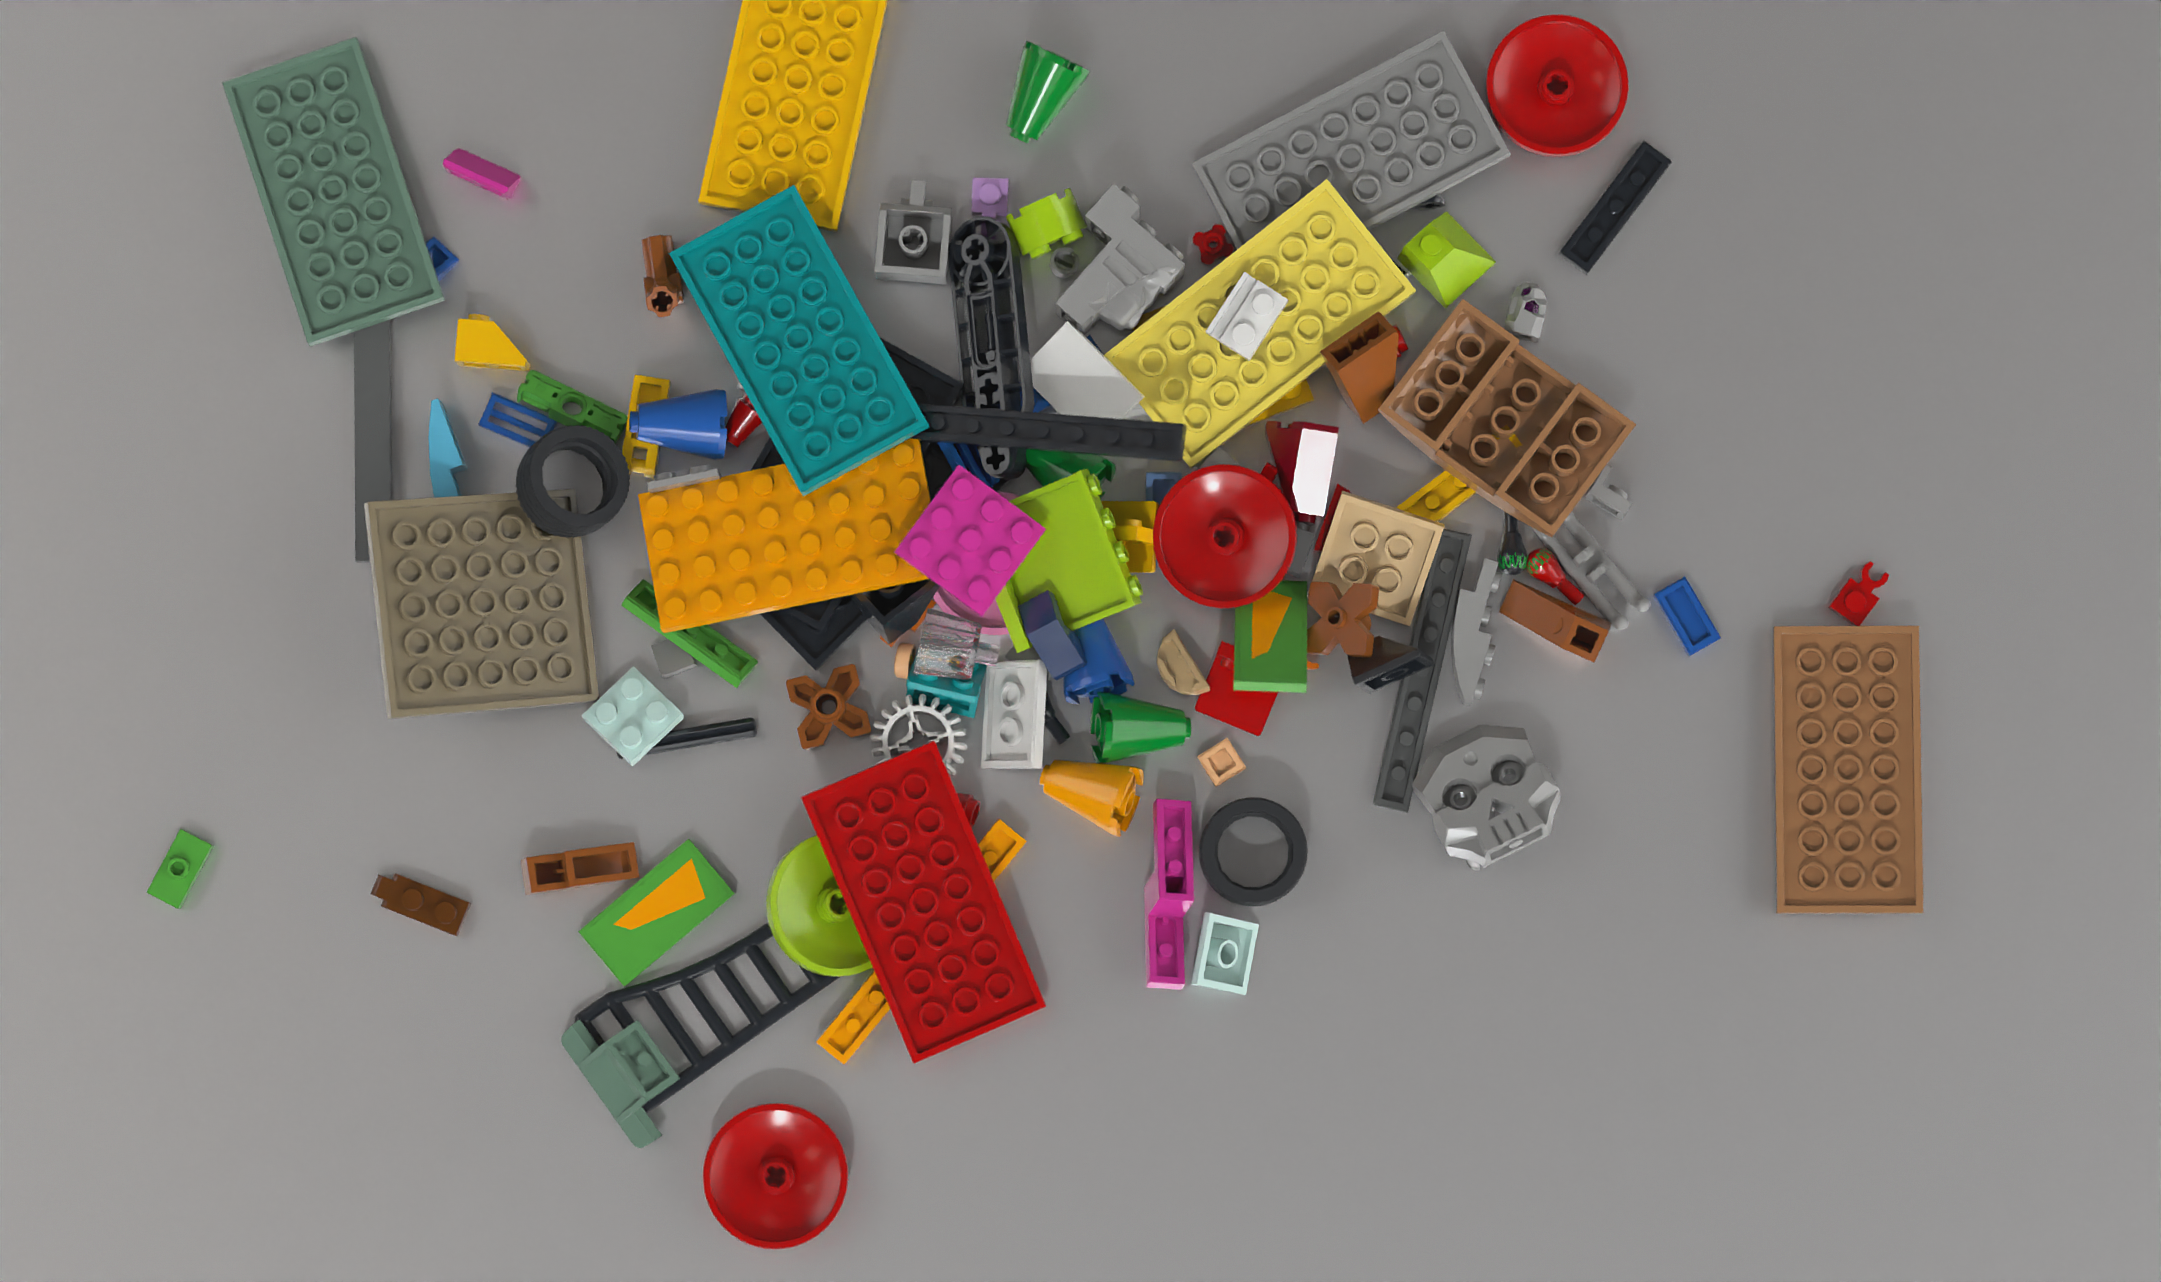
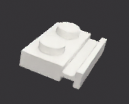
(1247, 316)

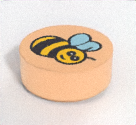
(904, 659)

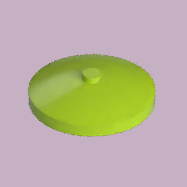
(811, 915)

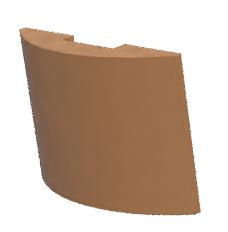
(1478, 381)

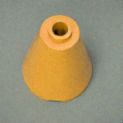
(1095, 791)

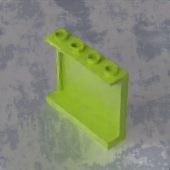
(1071, 559)

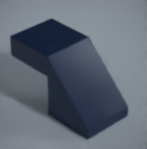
(1050, 637)

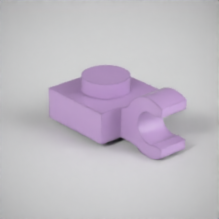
(989, 199)

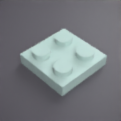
(633, 716)

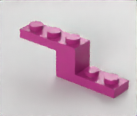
(1168, 894)

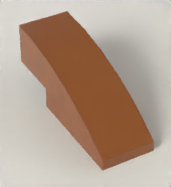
(579, 868)

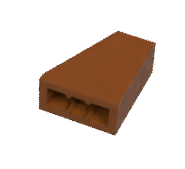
(1364, 365)

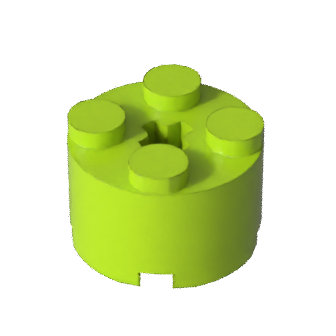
(1047, 223)

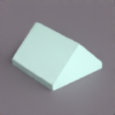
(1224, 953)

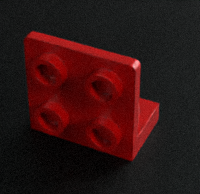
(1234, 707)

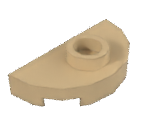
(1178, 667)

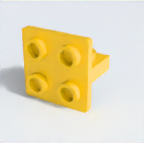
(1135, 529)

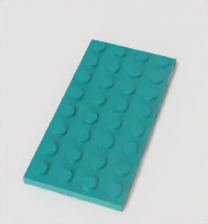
(799, 340)

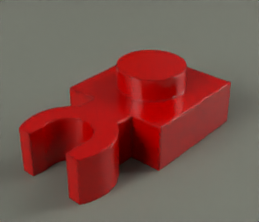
(1855, 599)

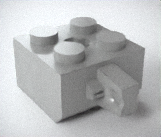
(902, 222)

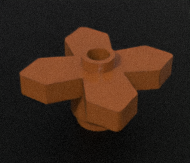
(1343, 618)
(811, 696)

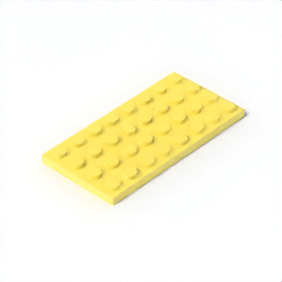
(1332, 281)

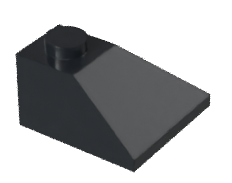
(896, 607)
(1387, 665)

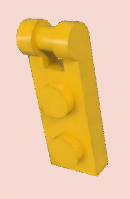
(644, 390)

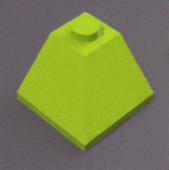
(1445, 259)

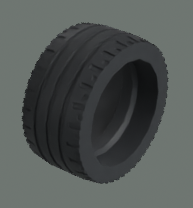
(601, 453)
(1253, 808)

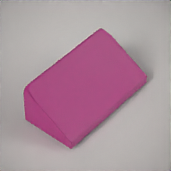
(482, 173)

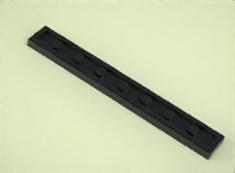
(1053, 432)

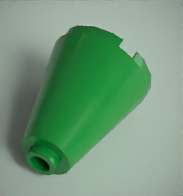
(1041, 91)
(1054, 466)
(1134, 727)

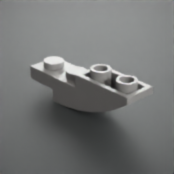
(1468, 645)

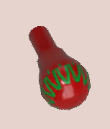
(1546, 568)

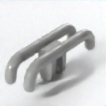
(1589, 566)

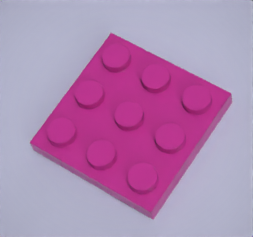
(970, 540)

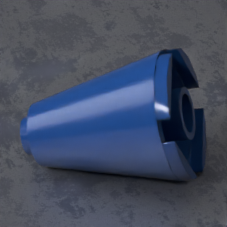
(684, 423)
(1105, 666)

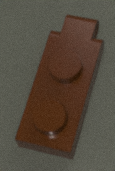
(421, 903)

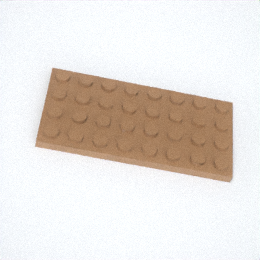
(1848, 770)

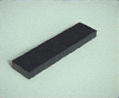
(1615, 207)

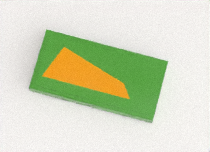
(1272, 641)
(656, 912)

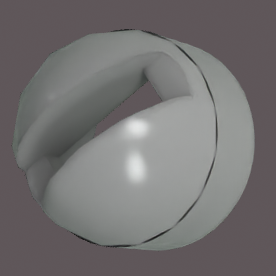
(1065, 257)

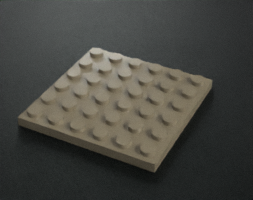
(478, 606)

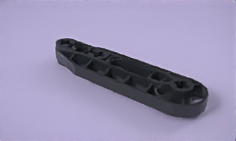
(993, 358)

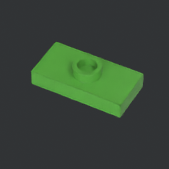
(180, 869)

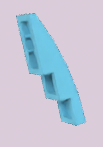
(444, 453)

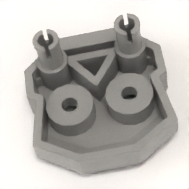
(1474, 769)

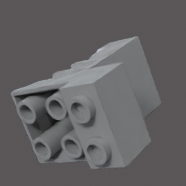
(1127, 270)

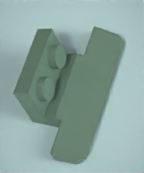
(624, 1075)

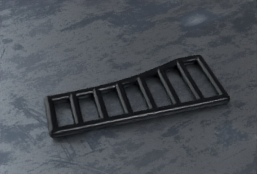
(685, 978)

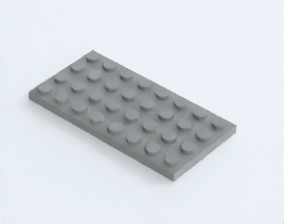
(1376, 139)

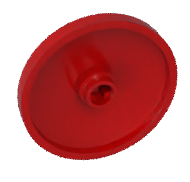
(1556, 85)
(1224, 536)
(775, 1176)

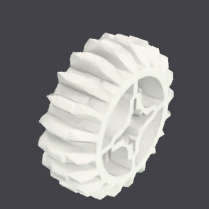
(911, 713)

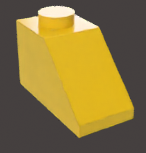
(484, 345)

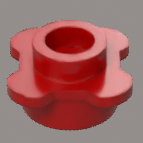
(1210, 254)

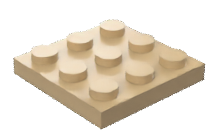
(1379, 548)

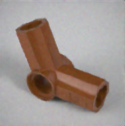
(662, 281)

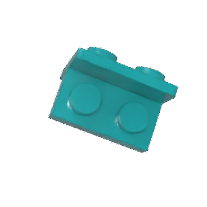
(958, 693)

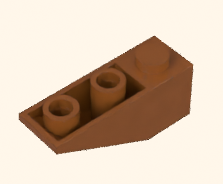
(1556, 620)

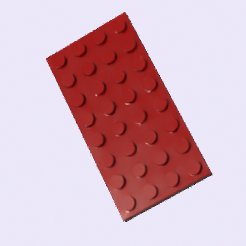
(923, 901)

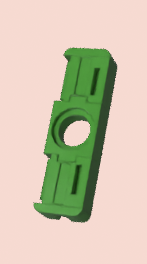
(552, 395)

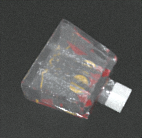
(952, 646)

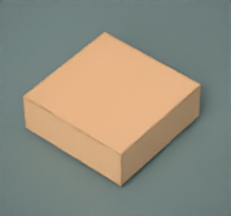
(1221, 762)

